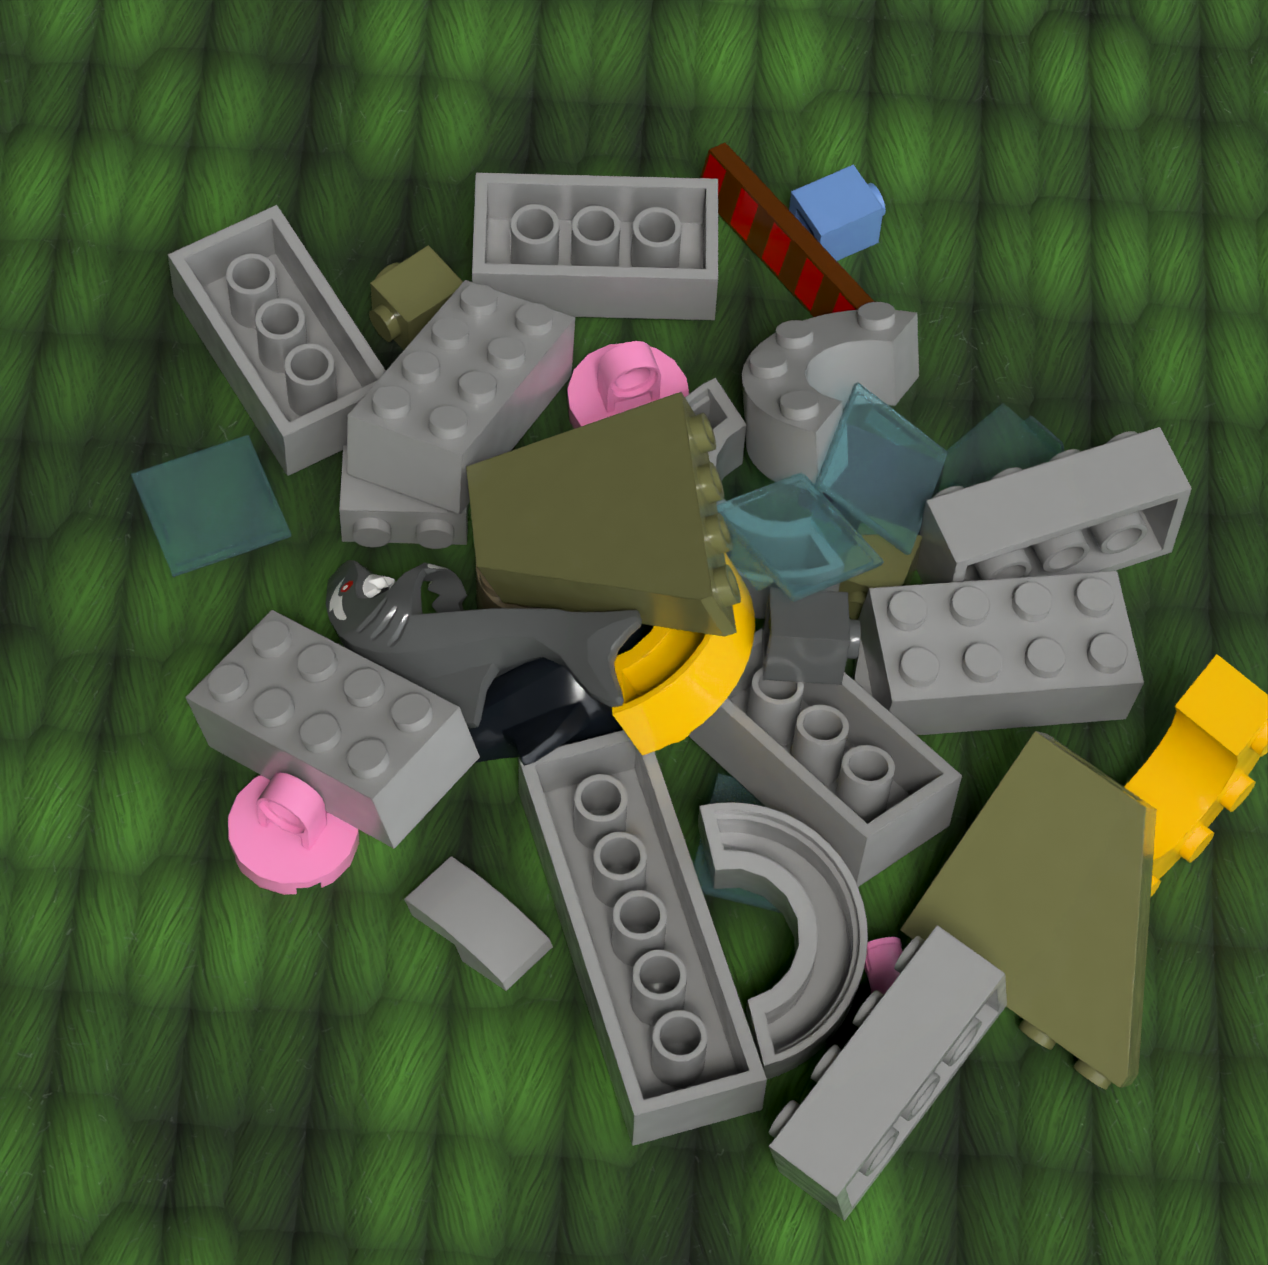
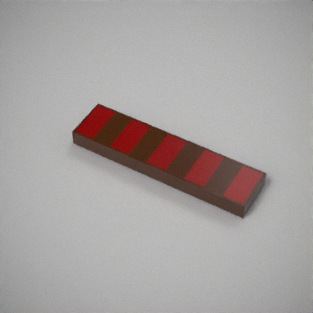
(780, 237)

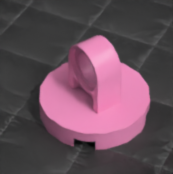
(620, 380)
(287, 836)

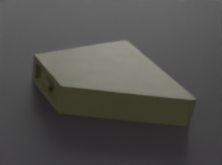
(611, 521)
(1059, 902)

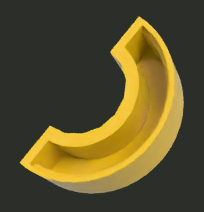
(681, 677)
(1202, 762)

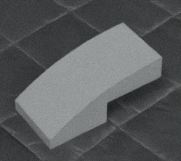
(480, 923)

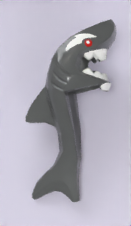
(463, 650)

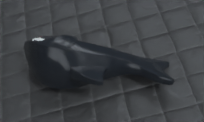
(541, 709)

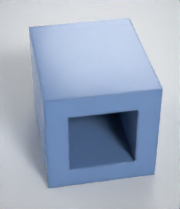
(840, 212)

